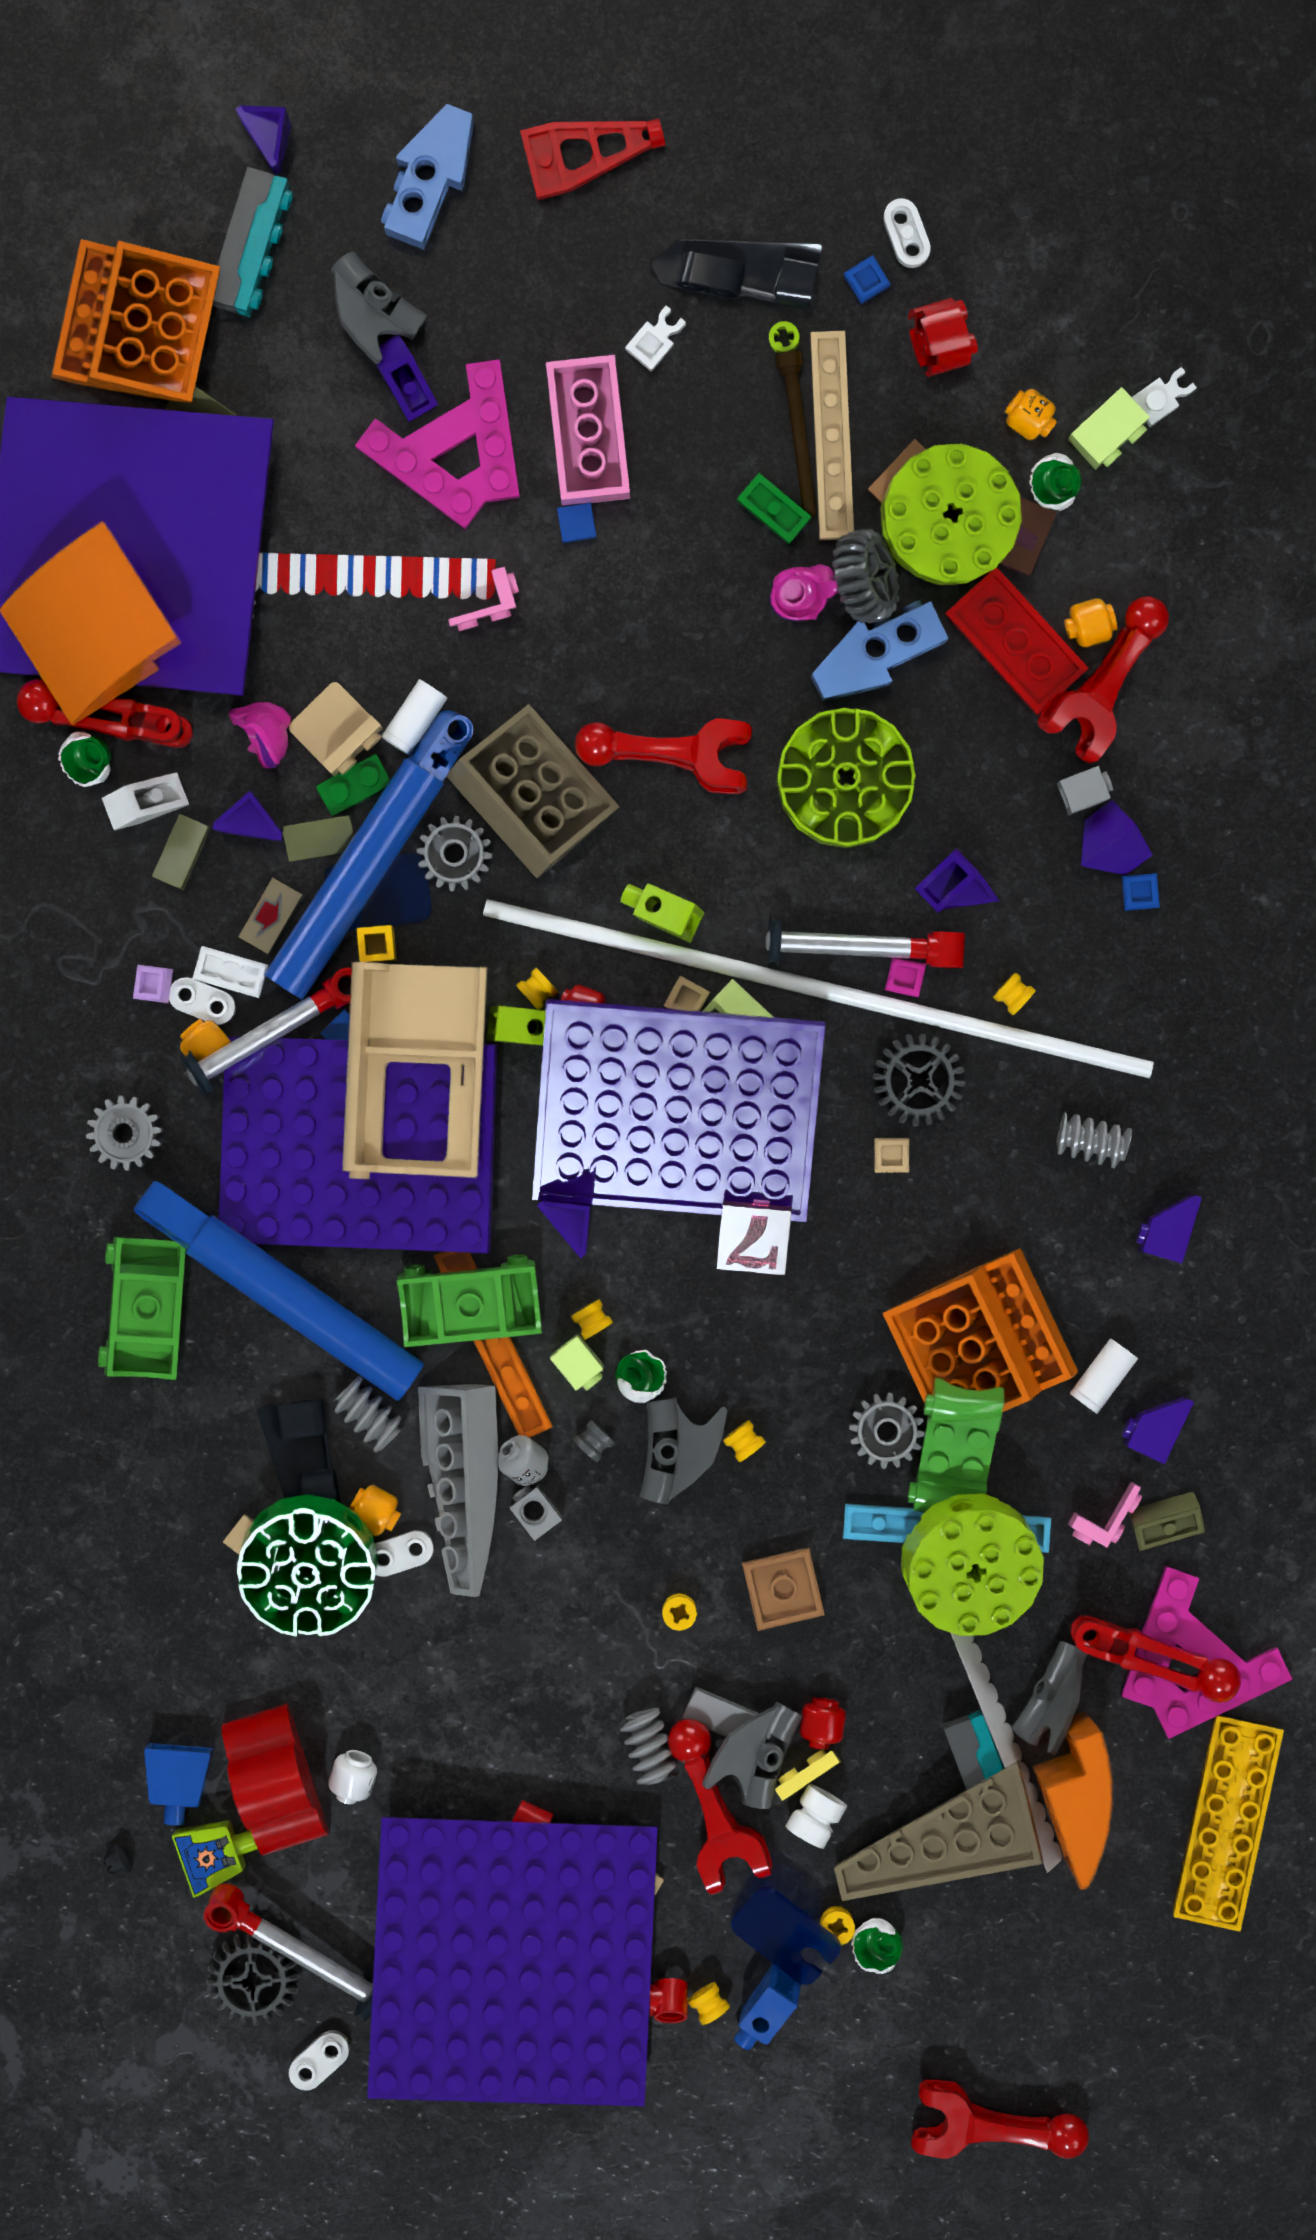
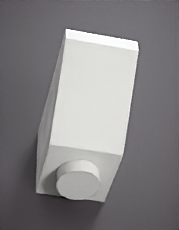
(144, 800)

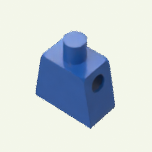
(176, 1777)
(767, 2008)

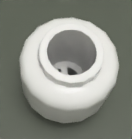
(352, 1777)

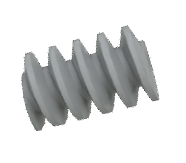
(1093, 1140)
(368, 1414)
(649, 1747)

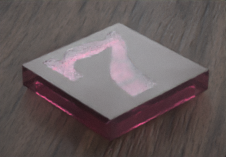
(1030, 537)
(753, 1237)

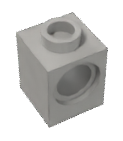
(1085, 790)
(540, 1525)

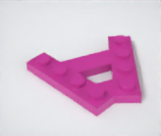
(412, 457)
(1175, 1625)

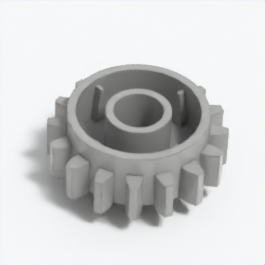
(449, 835)
(106, 1133)
(900, 1443)

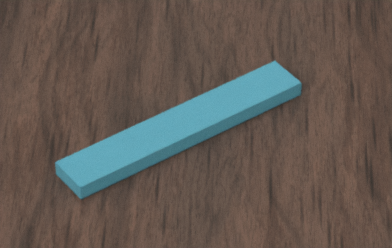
(895, 1523)

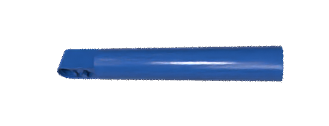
(369, 855)
(281, 1291)

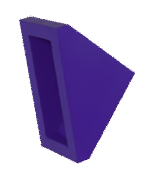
(269, 130)
(249, 819)
(1112, 841)
(955, 885)
(570, 1221)

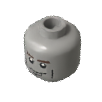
(523, 1460)

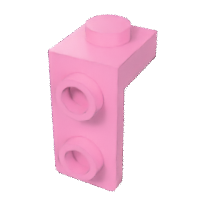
(506, 587)
(1088, 1531)

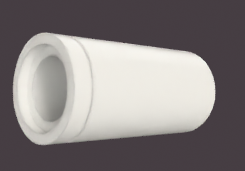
(414, 717)
(1103, 1376)

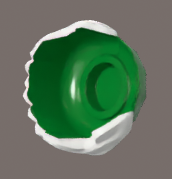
(1055, 481)
(85, 759)
(640, 1376)
(877, 1946)

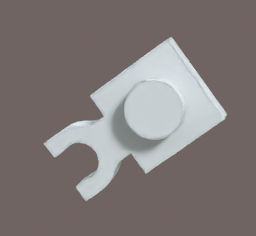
(652, 342)
(1159, 398)

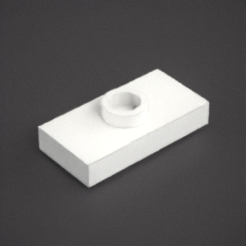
(230, 972)

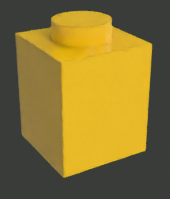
(376, 944)

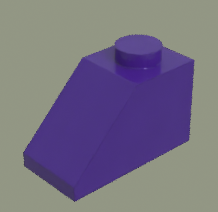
(405, 379)
(1169, 1230)
(1157, 1428)

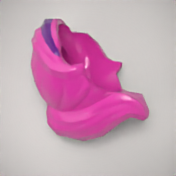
(802, 592)
(266, 729)

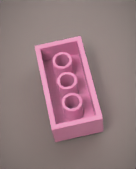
(588, 430)

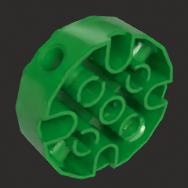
(307, 1566)

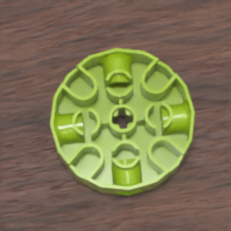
(967, 483)
(844, 743)
(972, 1565)

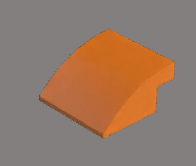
(135, 321)
(89, 624)
(983, 1333)
(1079, 1797)

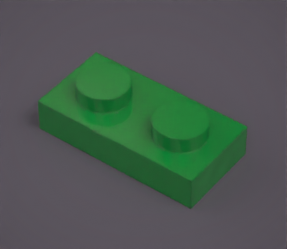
(774, 508)
(354, 786)

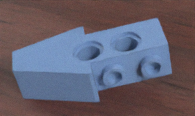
(446, 149)
(853, 671)

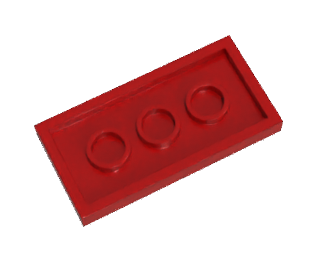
(1016, 640)

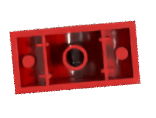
(272, 1780)

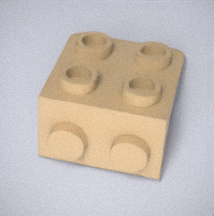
(336, 729)

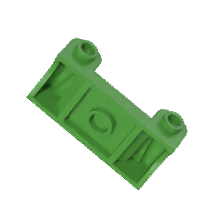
(469, 1303)
(144, 1308)
(956, 1443)

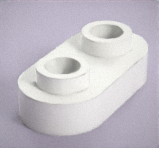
(907, 234)
(201, 1001)
(399, 1552)
(318, 2061)

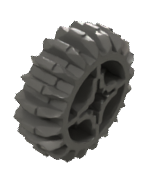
(866, 576)
(938, 1057)
(238, 1980)

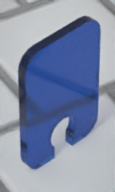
(399, 897)
(780, 1933)

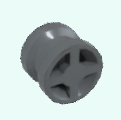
(594, 1441)

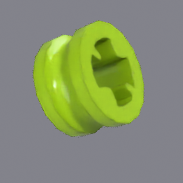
(790, 329)

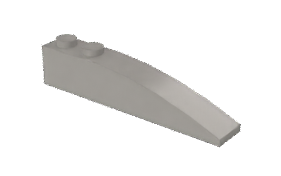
(462, 1459)

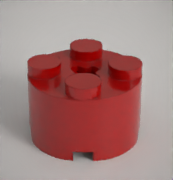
(942, 336)

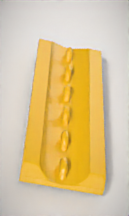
(1227, 1823)

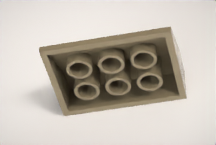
(532, 790)

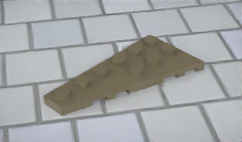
(965, 1837)

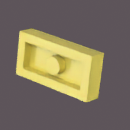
(794, 1781)

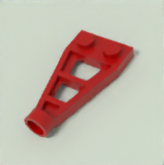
(546, 161)

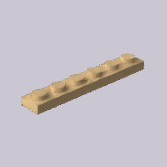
(832, 434)

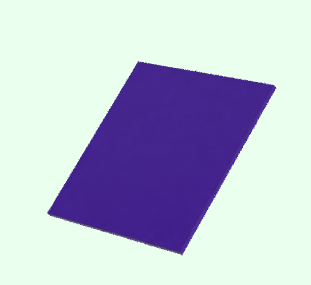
(178, 499)
(512, 1962)

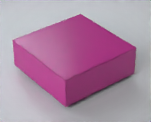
(905, 977)

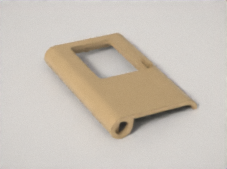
(413, 1018)

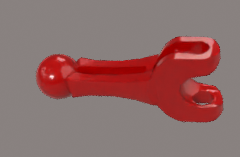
(1094, 700)
(138, 720)
(600, 744)
(1216, 1679)
(726, 1838)
(969, 2123)

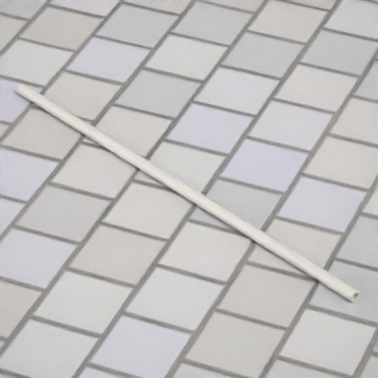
(818, 988)

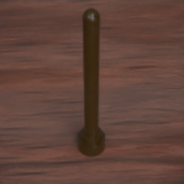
(790, 366)

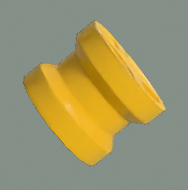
(537, 988)
(1014, 993)
(591, 1319)
(744, 1441)
(681, 1606)
(838, 1918)
(708, 2003)

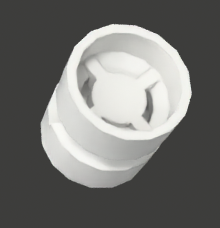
(814, 1819)

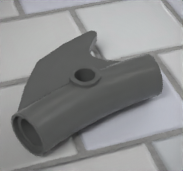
(371, 307)
(693, 1447)
(1053, 1699)
(755, 1755)

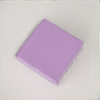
(152, 983)

